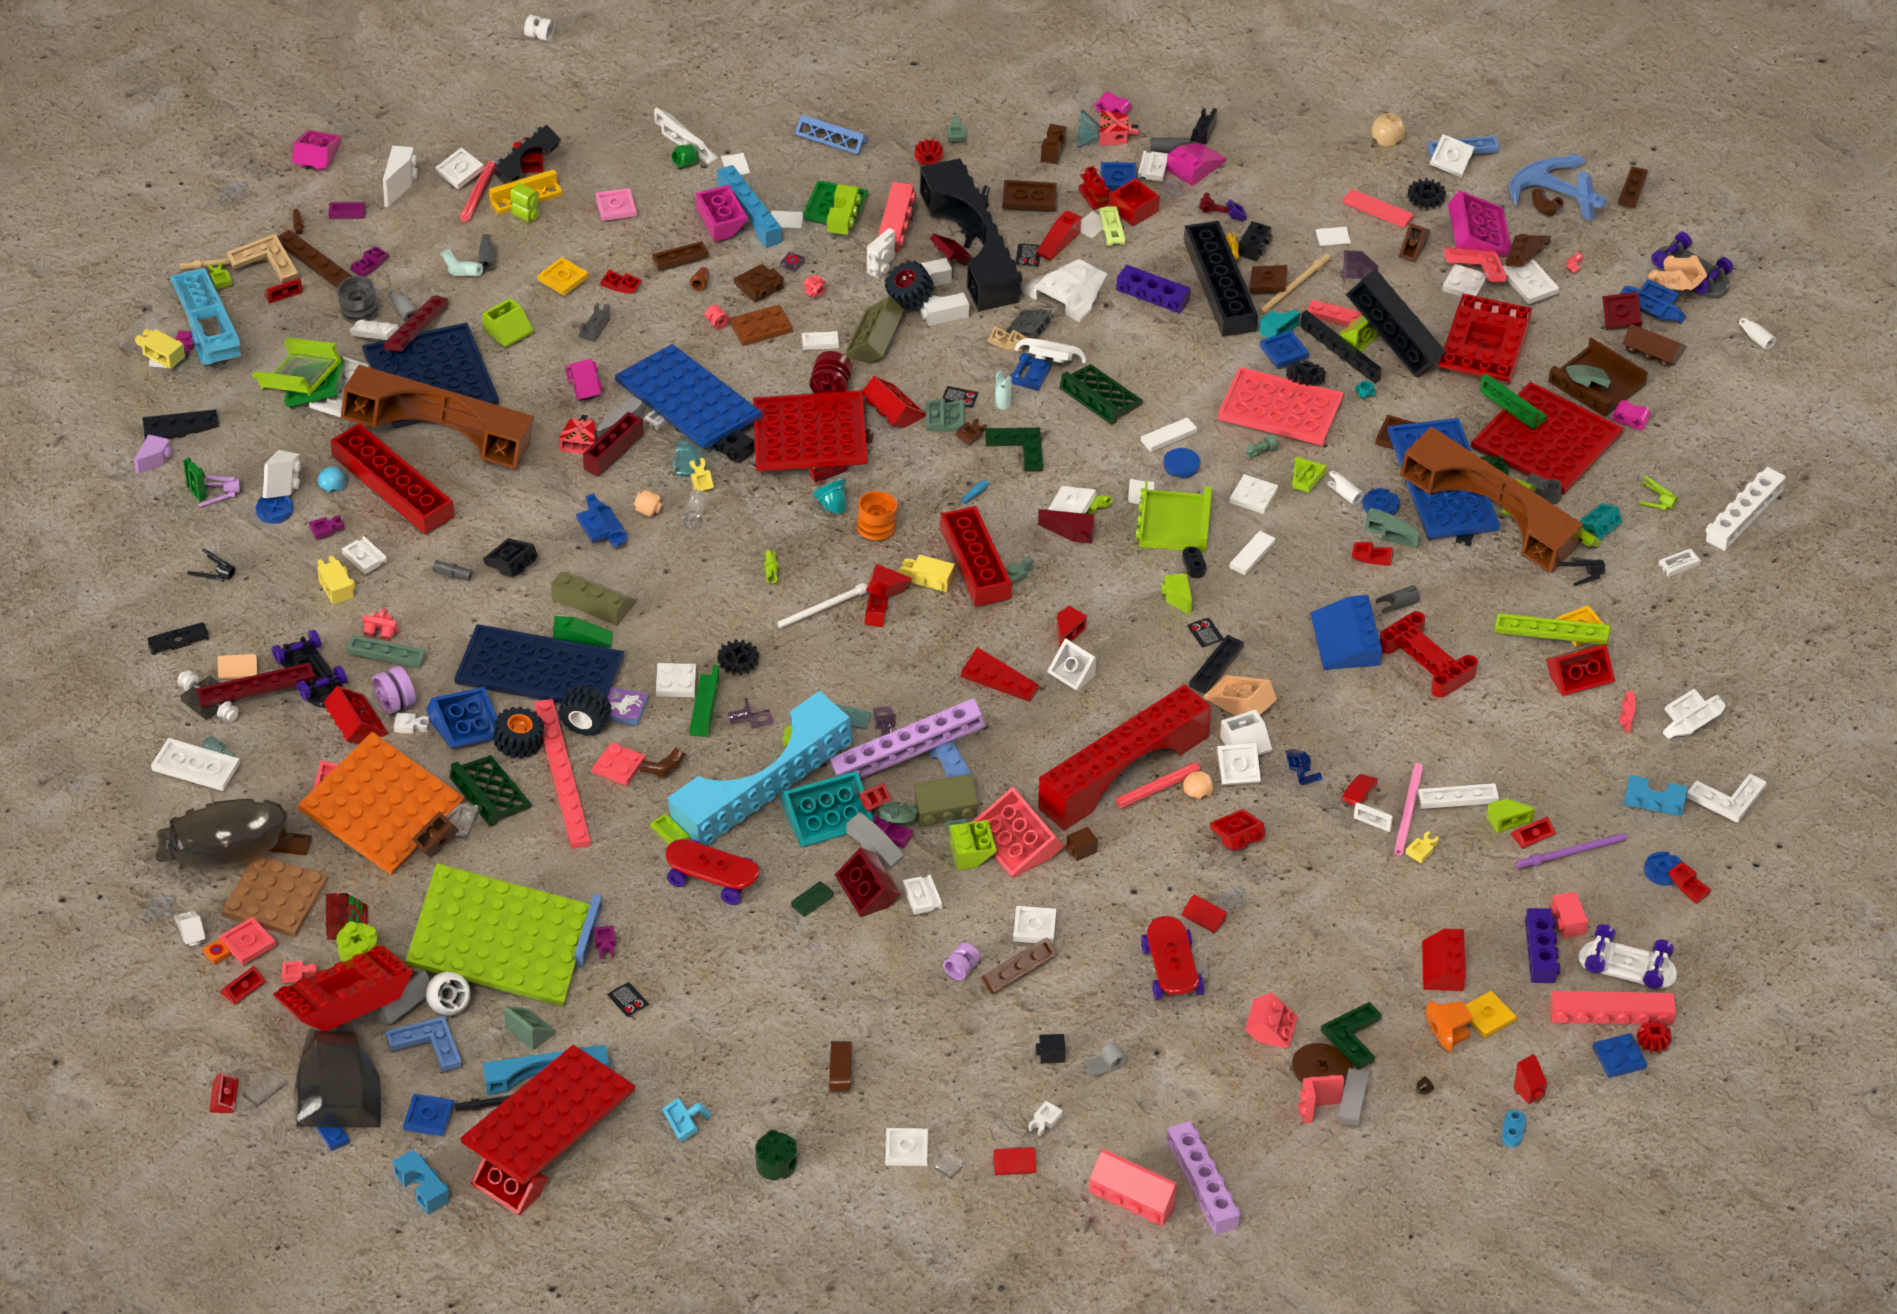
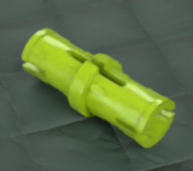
(771, 566)

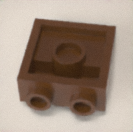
(759, 282)

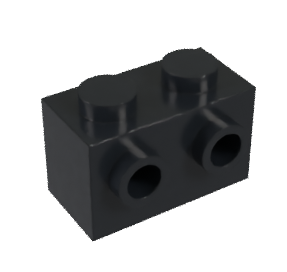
(1255, 241)

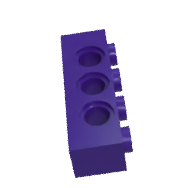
(1153, 288)
(1541, 945)

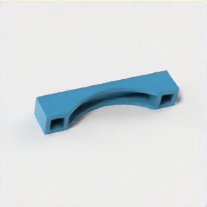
(763, 222)
(505, 1074)

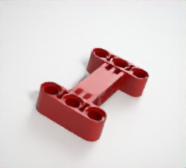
(1446, 672)

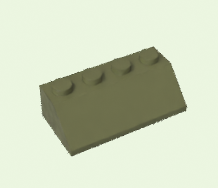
(875, 331)
(591, 597)

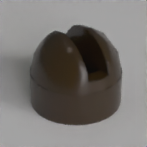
(1424, 1085)

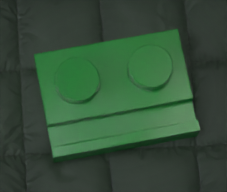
(195, 479)

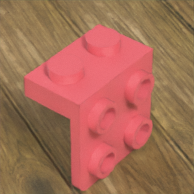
(1319, 1092)

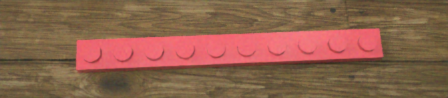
(562, 775)

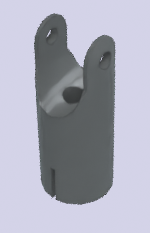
(1166, 145)
(487, 253)
(1400, 598)

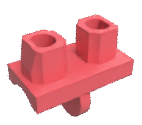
(382, 622)

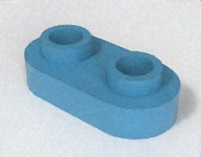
(1513, 1126)

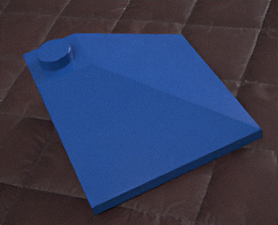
(463, 717)

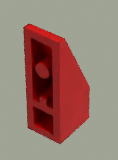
(1062, 232)

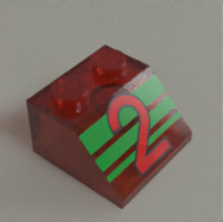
(343, 909)

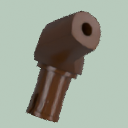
(1545, 205)
(665, 766)

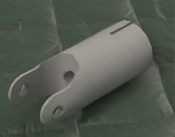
(402, 304)

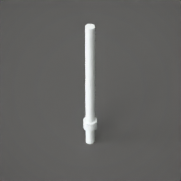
(858, 590)

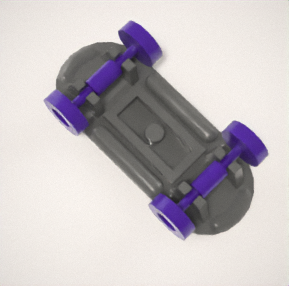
(1715, 283)

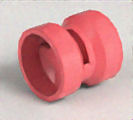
(716, 316)

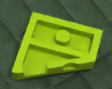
(1307, 474)

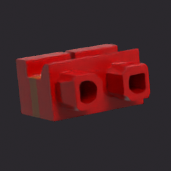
(1094, 189)

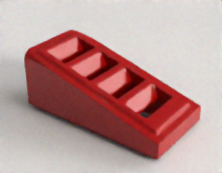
(875, 611)

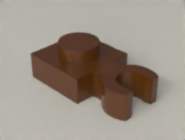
(970, 433)

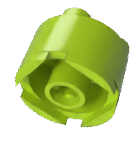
(355, 939)

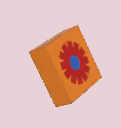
(216, 951)

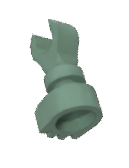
(1269, 442)

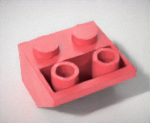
(1271, 1021)

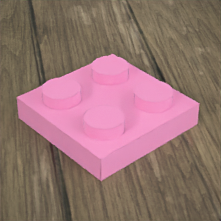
(615, 204)

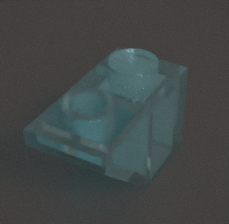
(685, 453)

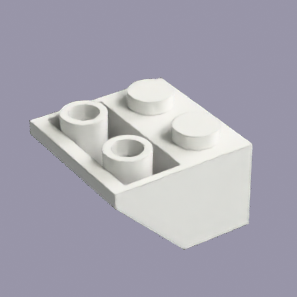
(1246, 729)

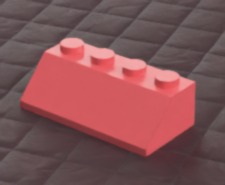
(1133, 1187)

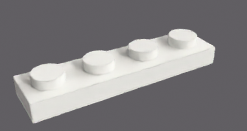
(1457, 796)

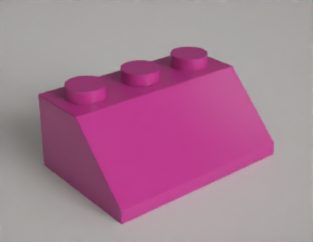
(720, 212)

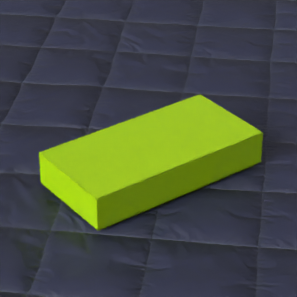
(668, 829)

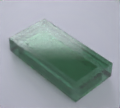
(812, 899)

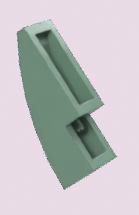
(1391, 528)

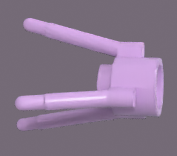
(229, 485)

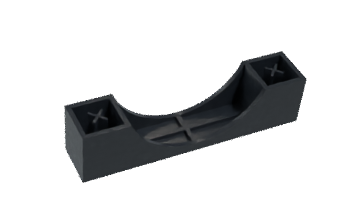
(952, 195)

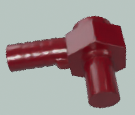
(1207, 204)

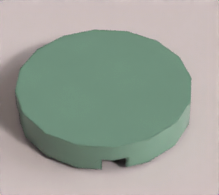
(896, 813)

